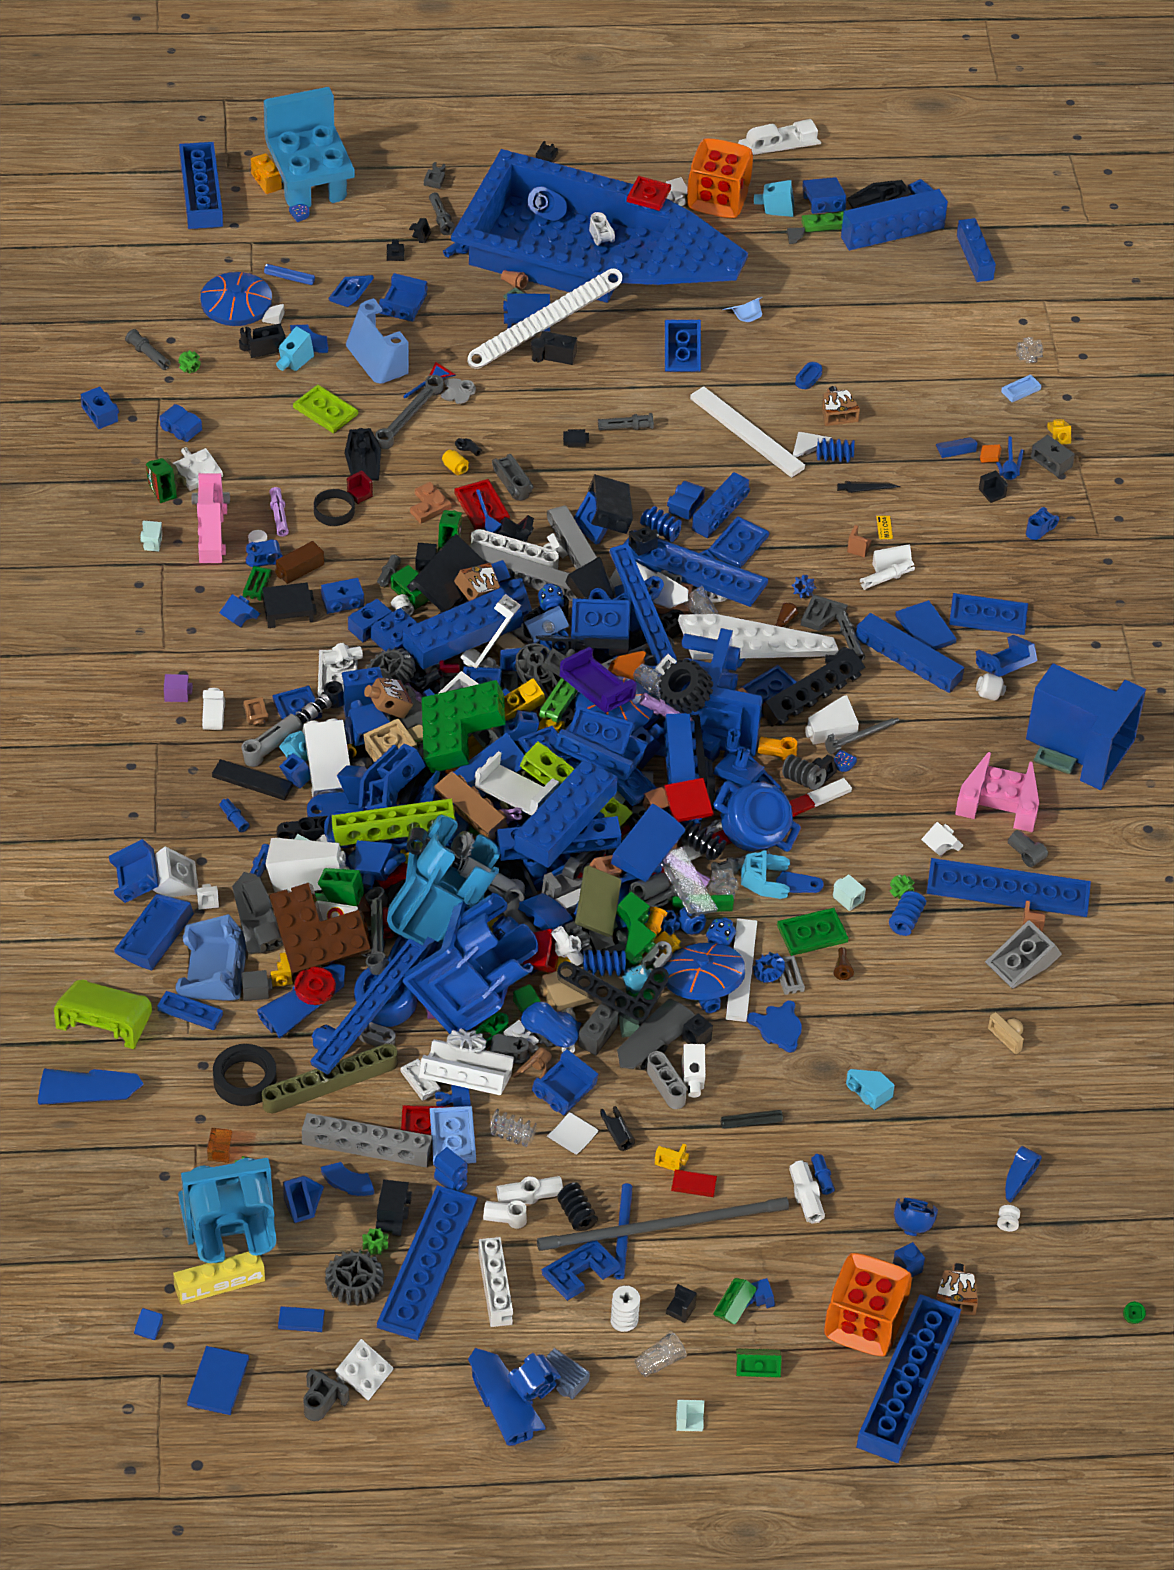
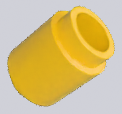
(455, 462)

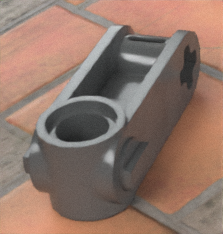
(513, 477)

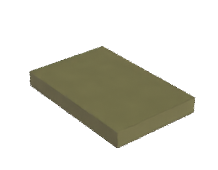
(598, 901)

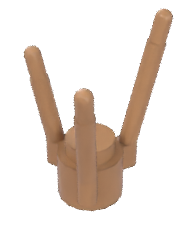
(538, 1060)

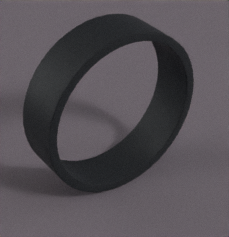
(334, 521)

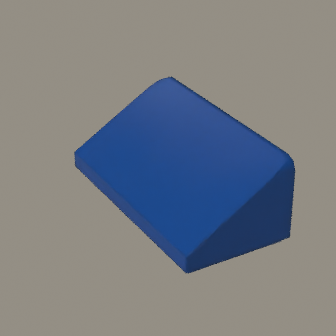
(957, 447)

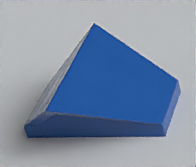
(350, 781)
(301, 1197)

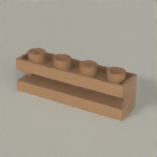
(471, 806)

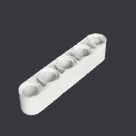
(516, 547)

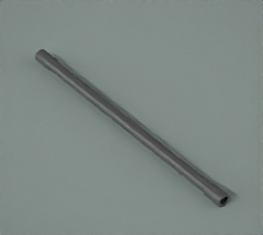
(555, 1241)

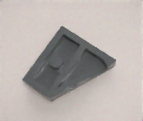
(821, 612)

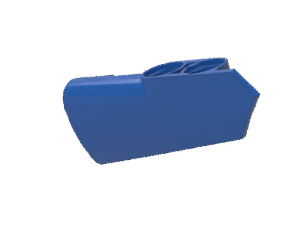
(288, 1010)
(97, 1085)
(511, 1413)

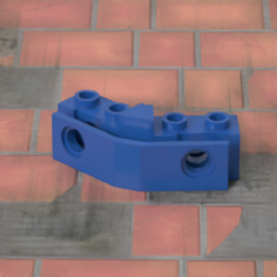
(388, 777)

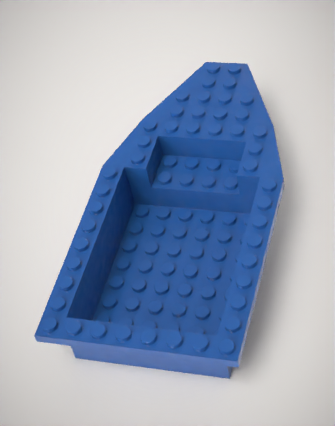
(562, 254)

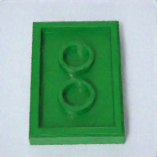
(812, 931)

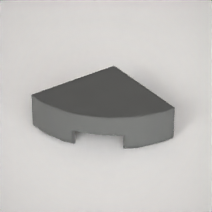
(795, 234)

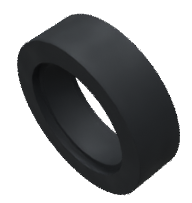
(237, 1054)

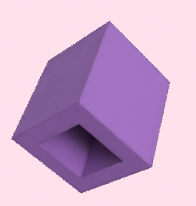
(177, 688)

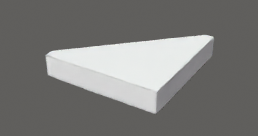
(807, 443)

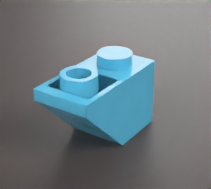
(871, 1086)

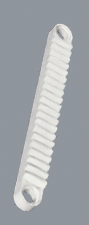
(544, 318)

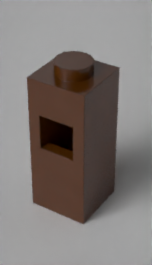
(299, 562)

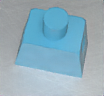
(777, 198)
(295, 350)

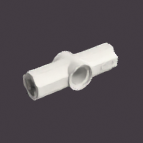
(519, 1191)
(807, 1192)

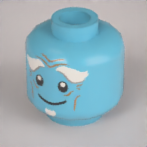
(635, 978)

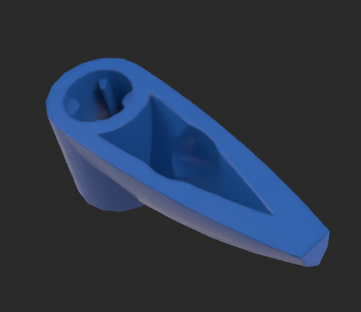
(1021, 1170)

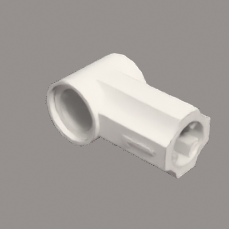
(506, 1213)

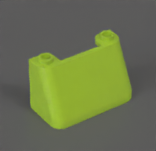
(104, 1008)

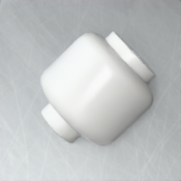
(990, 686)

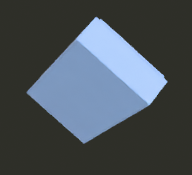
(1021, 388)

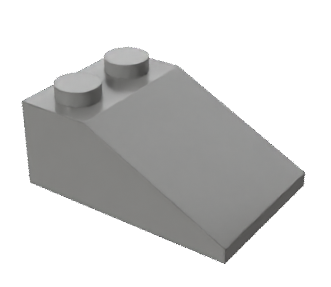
(1023, 955)

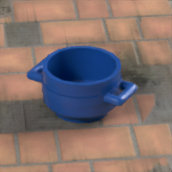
(756, 816)

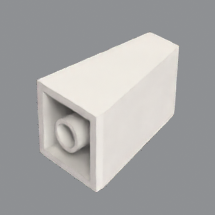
(301, 861)

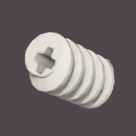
(625, 1308)

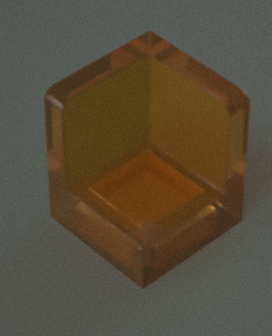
(219, 1145)

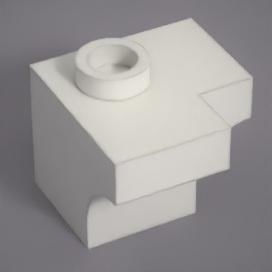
(940, 839)

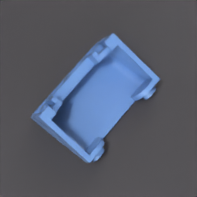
(215, 960)

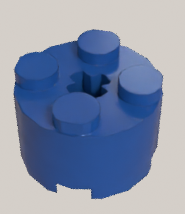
(533, 1378)

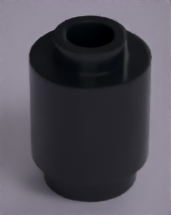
(575, 438)

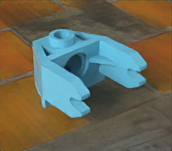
(754, 874)

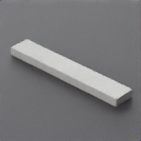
(744, 945)

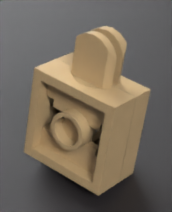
(391, 734)

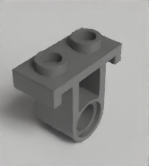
(323, 1393)

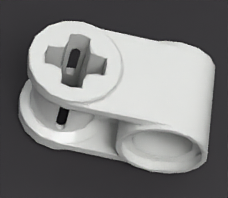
(601, 229)

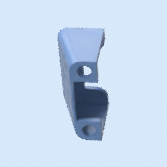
(376, 353)

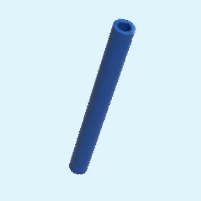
(624, 1218)

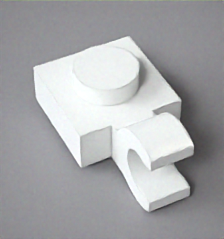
(518, 1030)

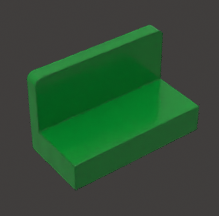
(758, 1362)

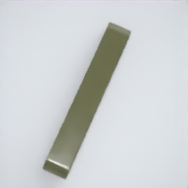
(279, 1095)

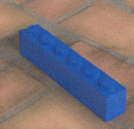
(909, 652)

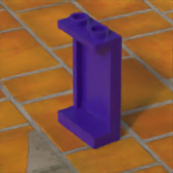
(596, 681)

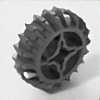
(395, 664)
(363, 1286)

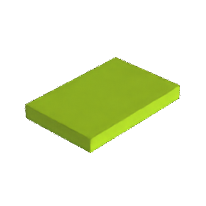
(325, 408)

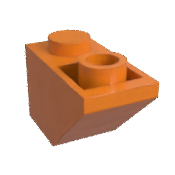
(627, 664)

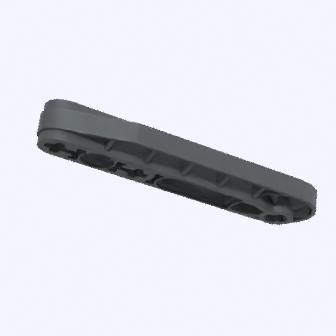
(529, 665)

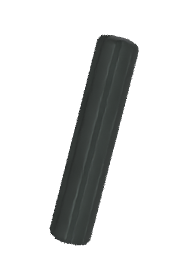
(751, 1119)

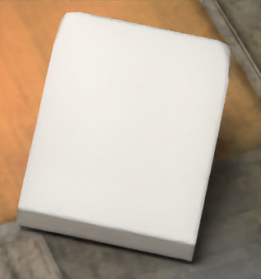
(274, 314)

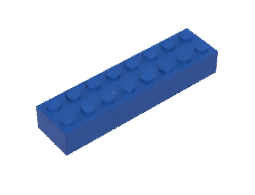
(908, 1378)

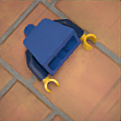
(360, 721)

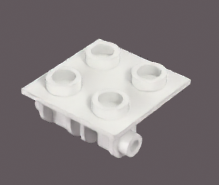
(363, 1369)

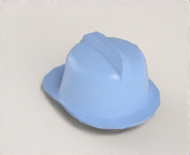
(748, 311)

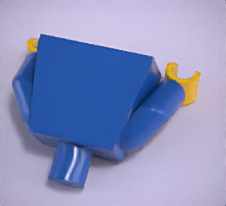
(376, 861)

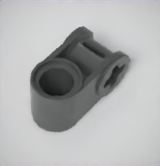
(511, 1046)

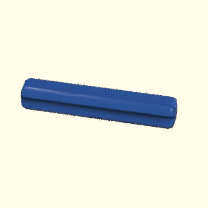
(289, 274)

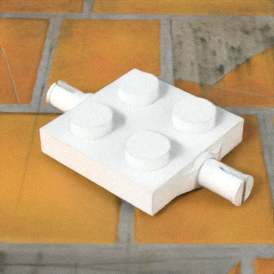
(196, 463)

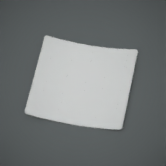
(573, 1133)

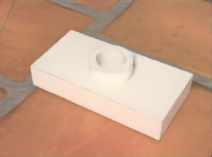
(423, 1087)

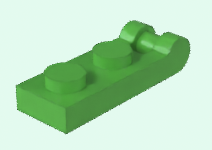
(822, 222)
(558, 700)

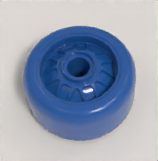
(397, 1008)

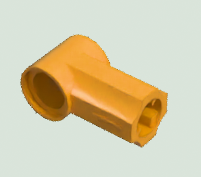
(776, 747)

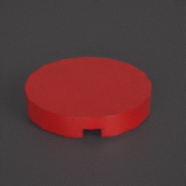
(315, 986)

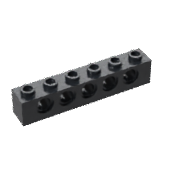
(848, 662)

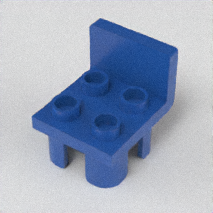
(726, 707)
(473, 967)

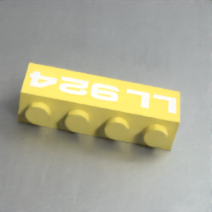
(218, 1277)

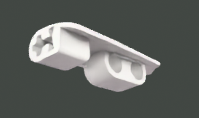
(772, 139)
(671, 594)

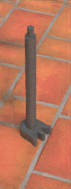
(834, 745)

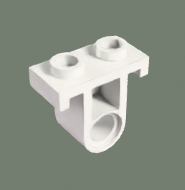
(213, 709)

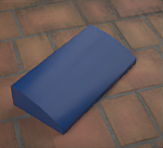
(648, 843)
(154, 931)

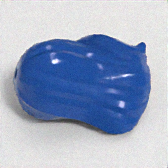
(555, 1026)

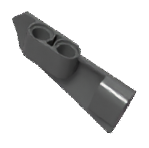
(256, 915)
(654, 1034)

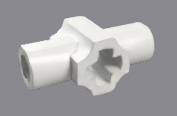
(342, 655)
(567, 945)

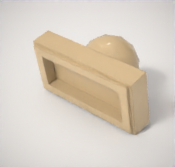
(1007, 1031)

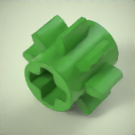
(189, 361)
(900, 885)
(375, 1241)

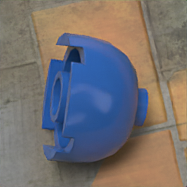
(914, 1216)

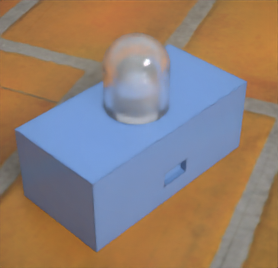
(546, 623)

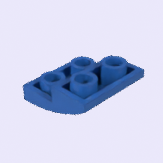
(547, 912)

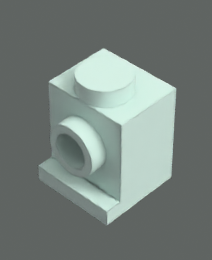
(151, 535)

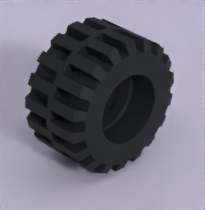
(677, 677)

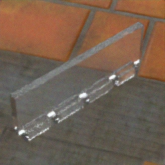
(687, 883)

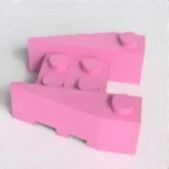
(210, 515)
(1001, 791)

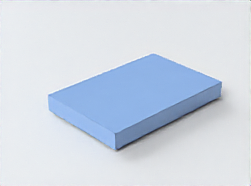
(453, 1129)

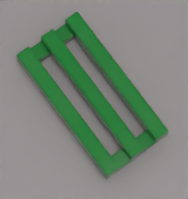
(246, 592)

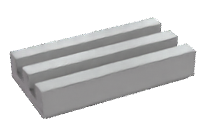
(786, 989)

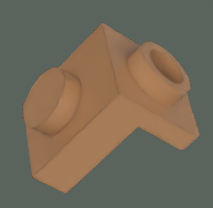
(255, 711)

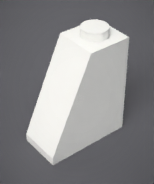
(834, 719)

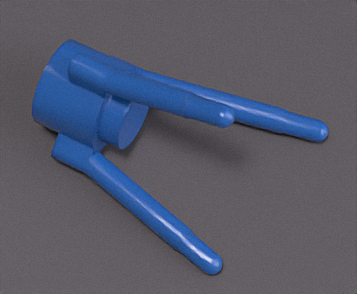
(1010, 469)

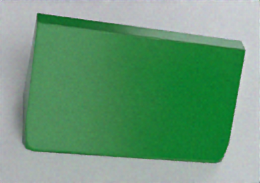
(735, 1300)

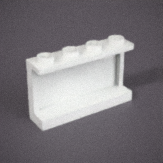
(477, 1071)

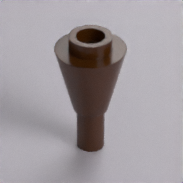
(787, 613)
(843, 968)

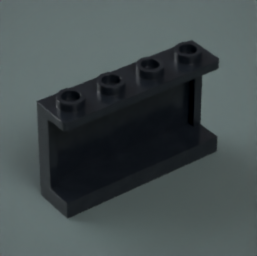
(438, 575)

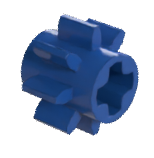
(798, 586)
(670, 922)

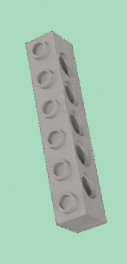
(366, 1140)

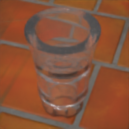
(699, 602)
(649, 679)
(661, 1355)

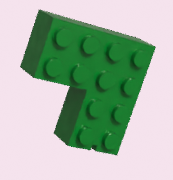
(453, 715)

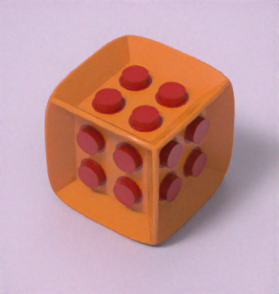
(719, 178)
(867, 1304)

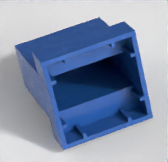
(1085, 721)

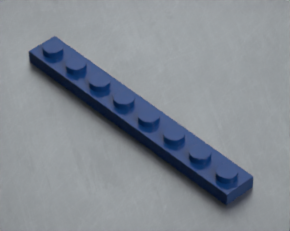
(641, 602)
(368, 1006)

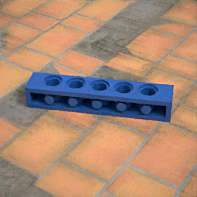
(597, 835)

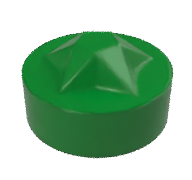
(1134, 1312)

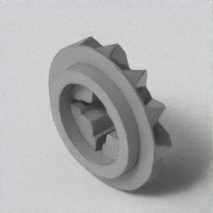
(463, 844)

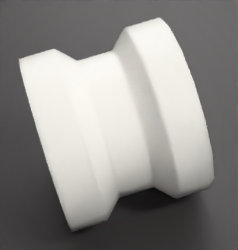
(403, 602)
(1008, 1218)

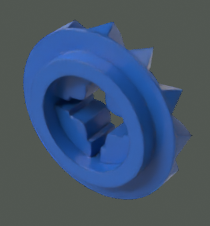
(769, 974)

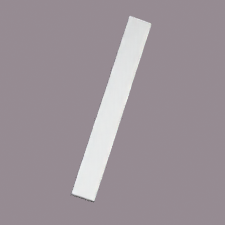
(747, 432)

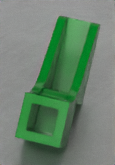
(640, 938)

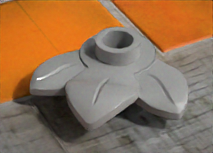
(458, 390)

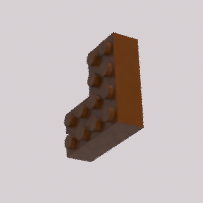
(309, 938)

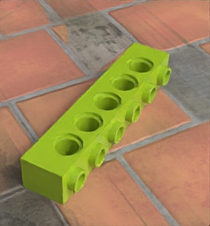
(534, 764)
(388, 822)

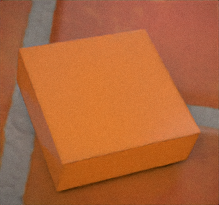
(990, 453)

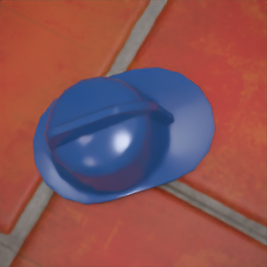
(547, 203)

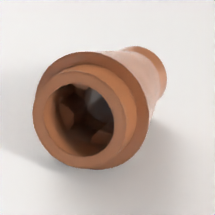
(516, 279)

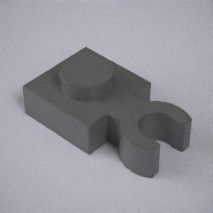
(435, 177)

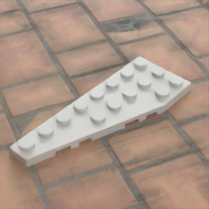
(757, 638)

